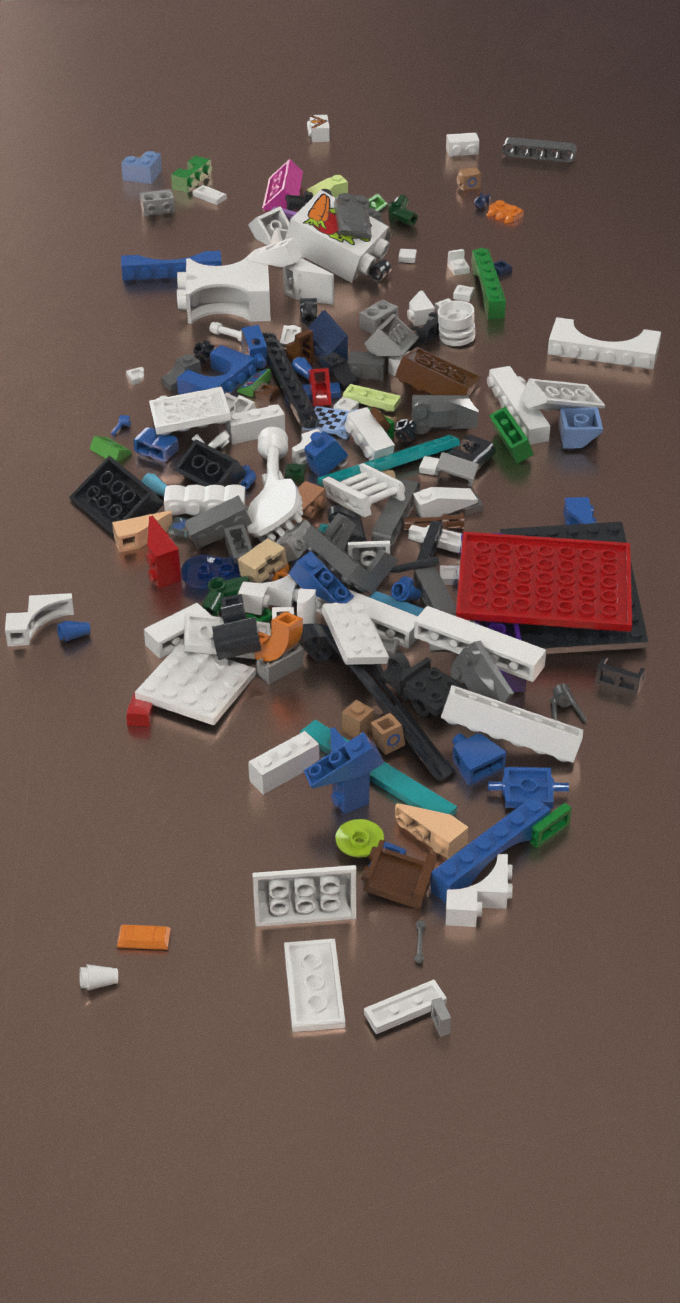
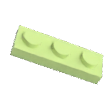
(372, 397)

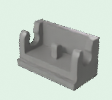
(457, 467)
(276, 669)

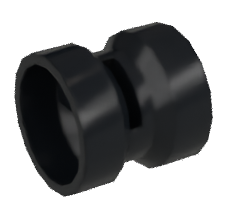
(380, 270)

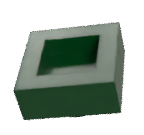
(295, 472)

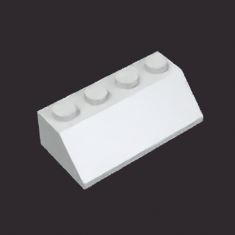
(556, 395)

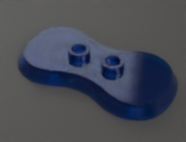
(203, 568)

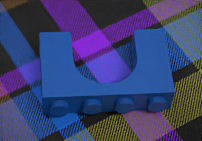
(235, 365)

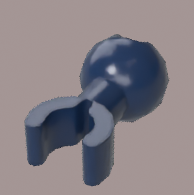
(480, 202)

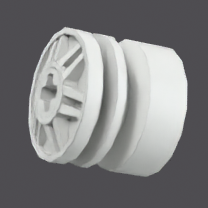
(456, 323)

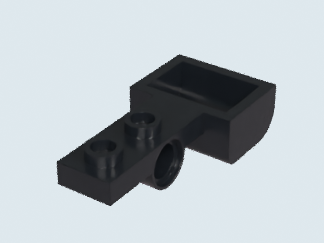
(237, 634)

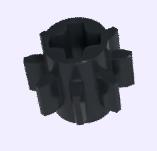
(203, 350)
(405, 430)

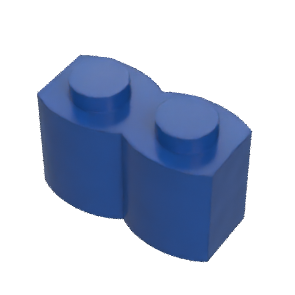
(155, 445)

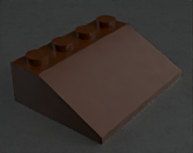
(435, 374)

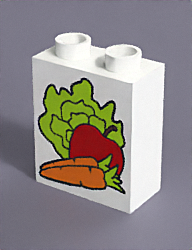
(320, 242)

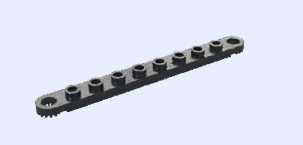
(289, 382)

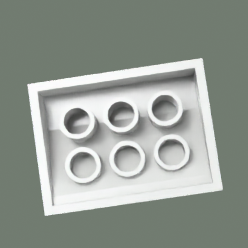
(304, 895)

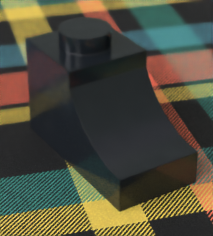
(338, 370)

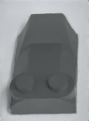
(353, 215)
(443, 413)
(480, 673)

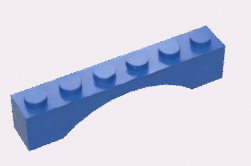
(139, 267)
(578, 511)
(466, 864)

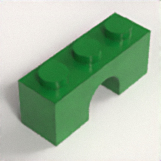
(198, 170)

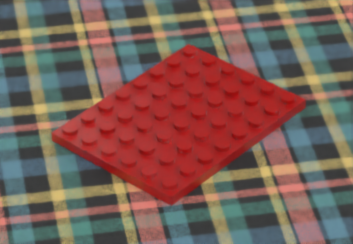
(545, 581)

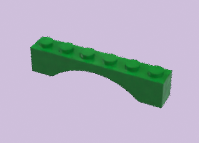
(492, 292)

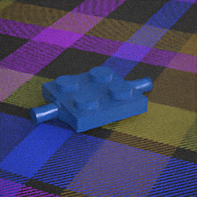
(524, 782)

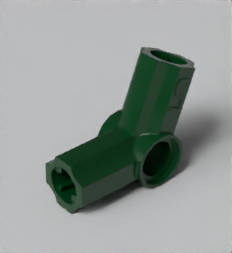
(399, 213)
(219, 589)

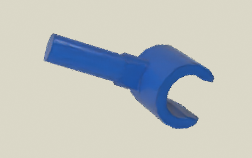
(122, 421)

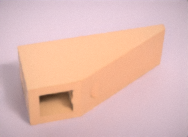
(133, 532)
(436, 829)

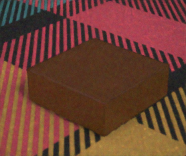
(266, 391)
(380, 418)

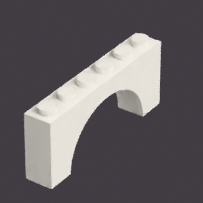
(636, 352)

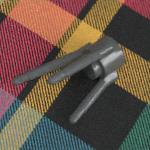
(564, 698)

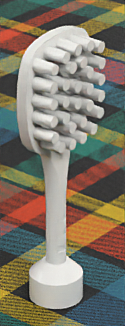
(279, 499)

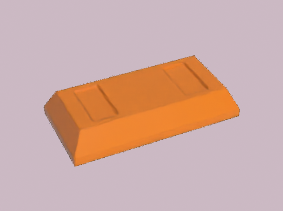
(144, 937)

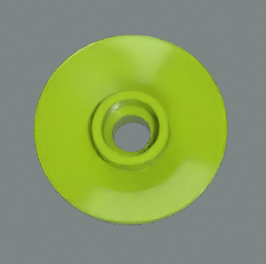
(358, 837)

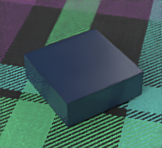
(502, 268)

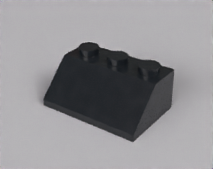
(209, 466)

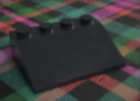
(115, 495)

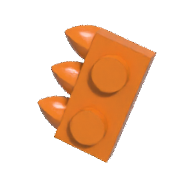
(504, 210)

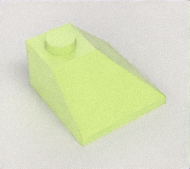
(335, 184)

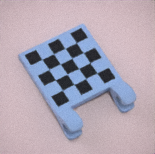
(331, 421)

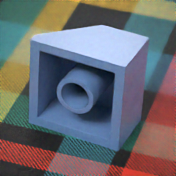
(142, 169)
(579, 426)

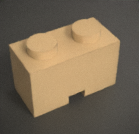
(262, 560)

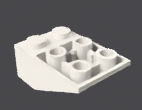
(308, 281)

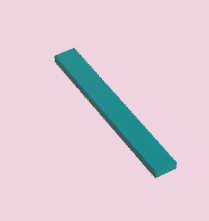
(397, 458)
(389, 777)

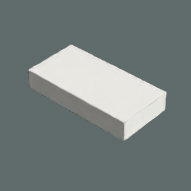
(209, 195)

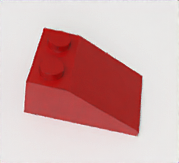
(162, 556)

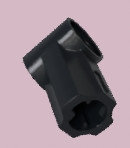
(308, 309)

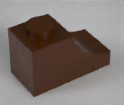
(301, 346)

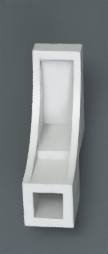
(276, 593)
(41, 609)
(466, 904)

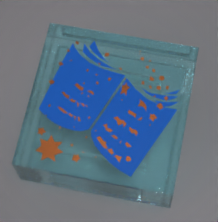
(178, 527)

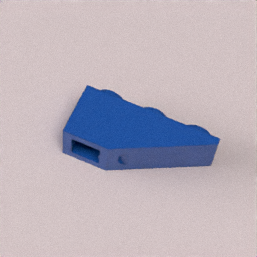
(313, 574)
(347, 762)

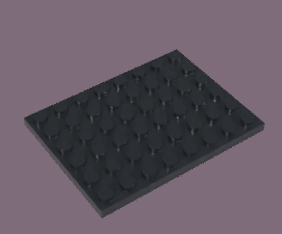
(572, 639)

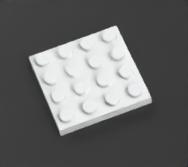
(190, 410)
(196, 684)

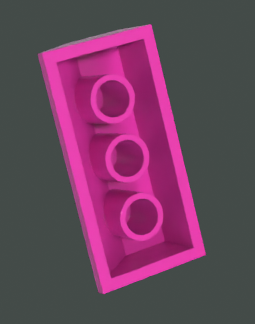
(282, 183)

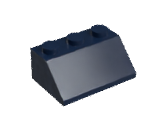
(328, 337)

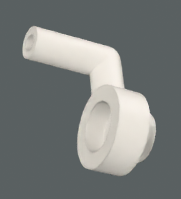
(220, 440)

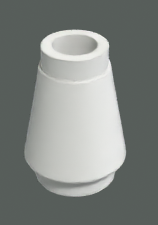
(97, 976)

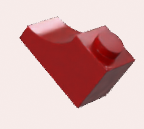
(320, 386)

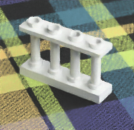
(359, 501)

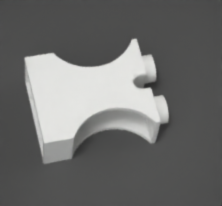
(226, 289)

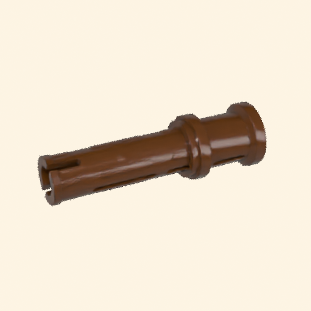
(448, 521)

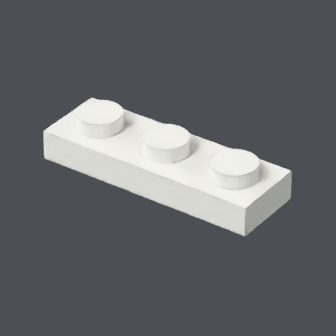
(403, 1006)

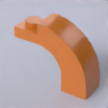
(285, 635)

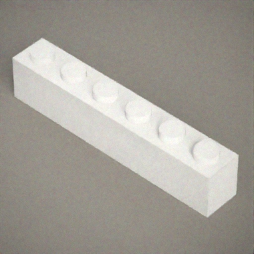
(508, 391)
(387, 619)
(456, 634)
(512, 724)

